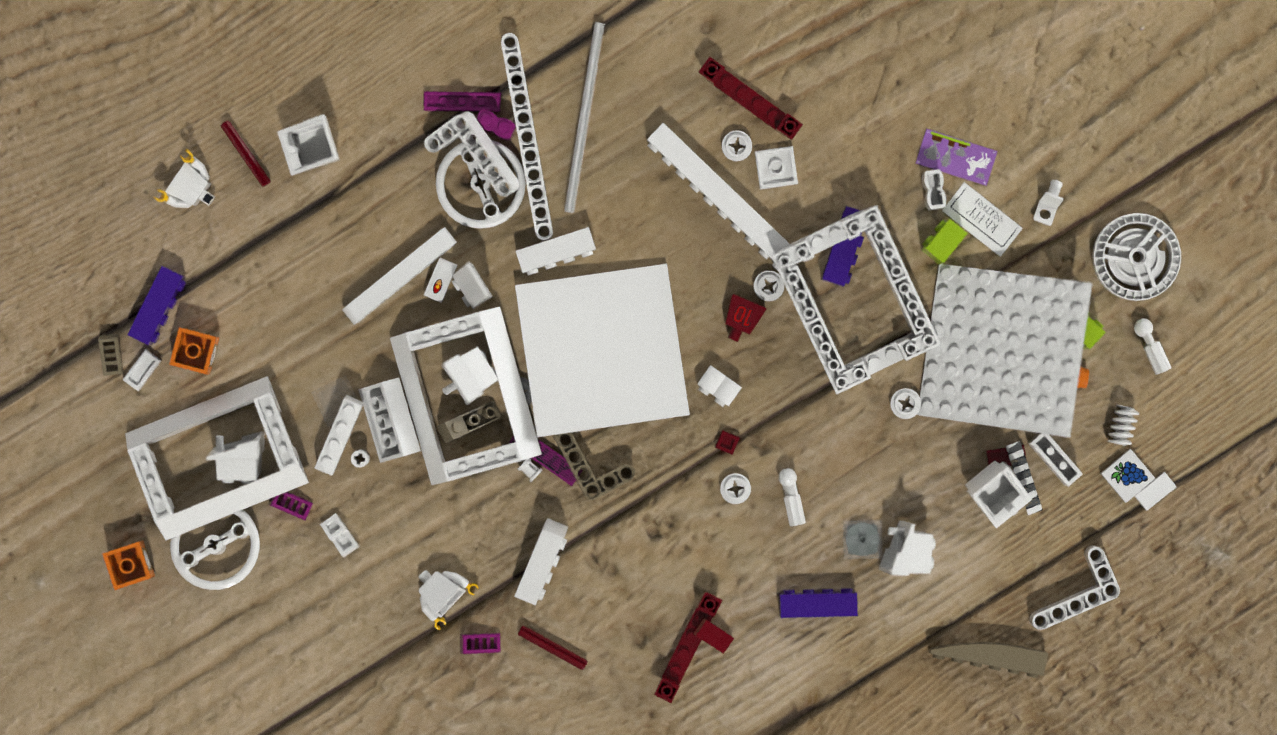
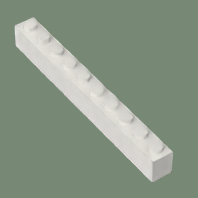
(716, 192)

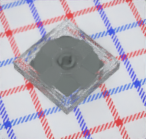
(862, 539)

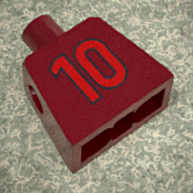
(742, 316)

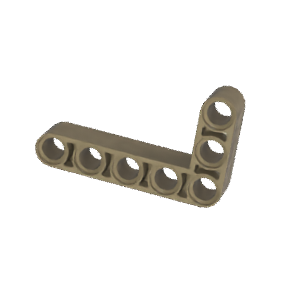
(582, 464)

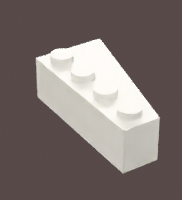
(541, 562)

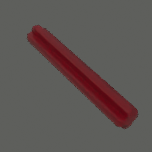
(245, 153)
(552, 647)

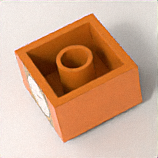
(194, 351)
(128, 565)

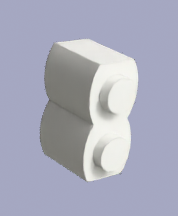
(935, 195)
(719, 386)

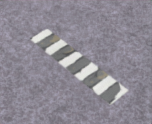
(1024, 476)

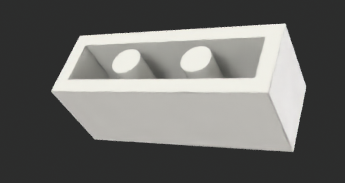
(1055, 458)

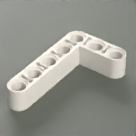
(476, 149)
(1082, 596)

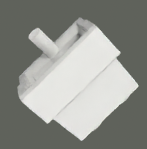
(308, 145)
(469, 375)
(238, 459)
(998, 492)
(908, 551)

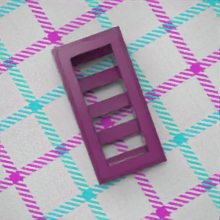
(273, 502)
(463, 643)

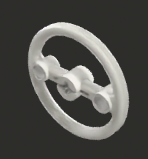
(498, 217)
(198, 554)

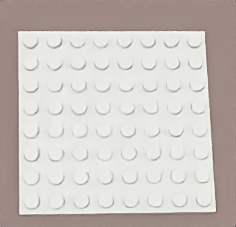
(1005, 349)
(602, 350)

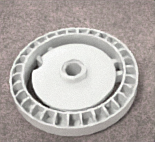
(1121, 257)

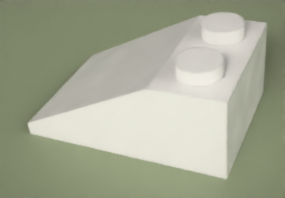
(471, 285)

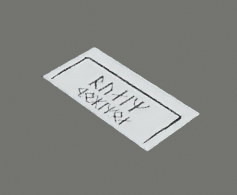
(982, 219)

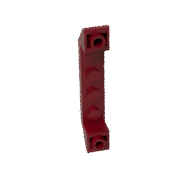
(749, 99)
(686, 648)

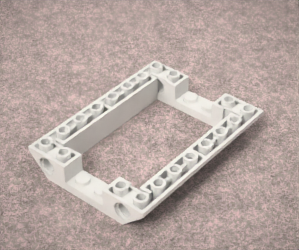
(922, 333)
(510, 383)
(143, 459)

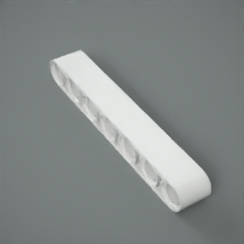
(399, 276)

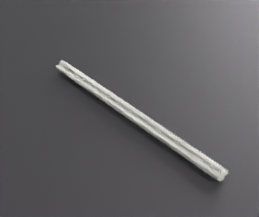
(586, 100)

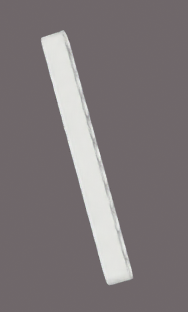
(522, 128)

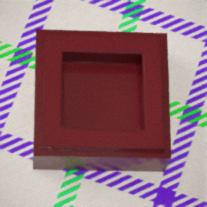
(727, 442)

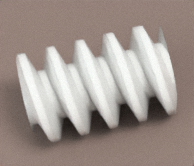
(1123, 425)

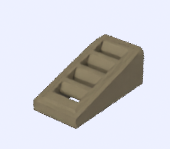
(108, 338)

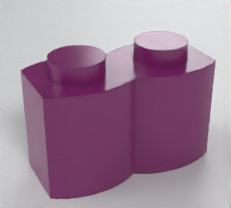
(500, 126)

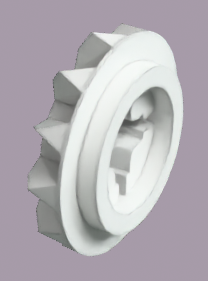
(744, 140)
(759, 284)
(908, 412)
(728, 482)

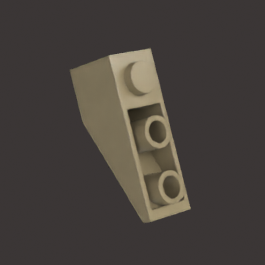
(469, 421)

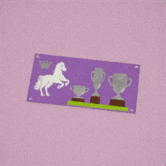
(956, 157)

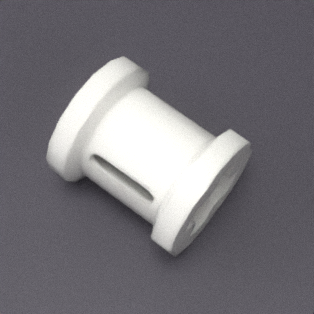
(355, 461)
(530, 469)

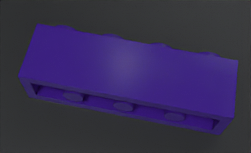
(842, 257)
(156, 306)
(818, 603)

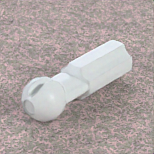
(1153, 348)
(792, 499)

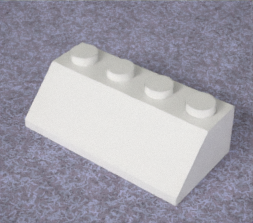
(389, 420)

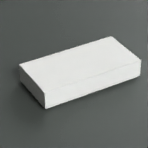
(142, 370)
(1155, 491)

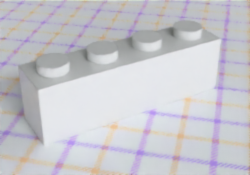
(555, 250)
(339, 435)

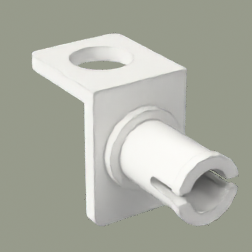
(1049, 201)

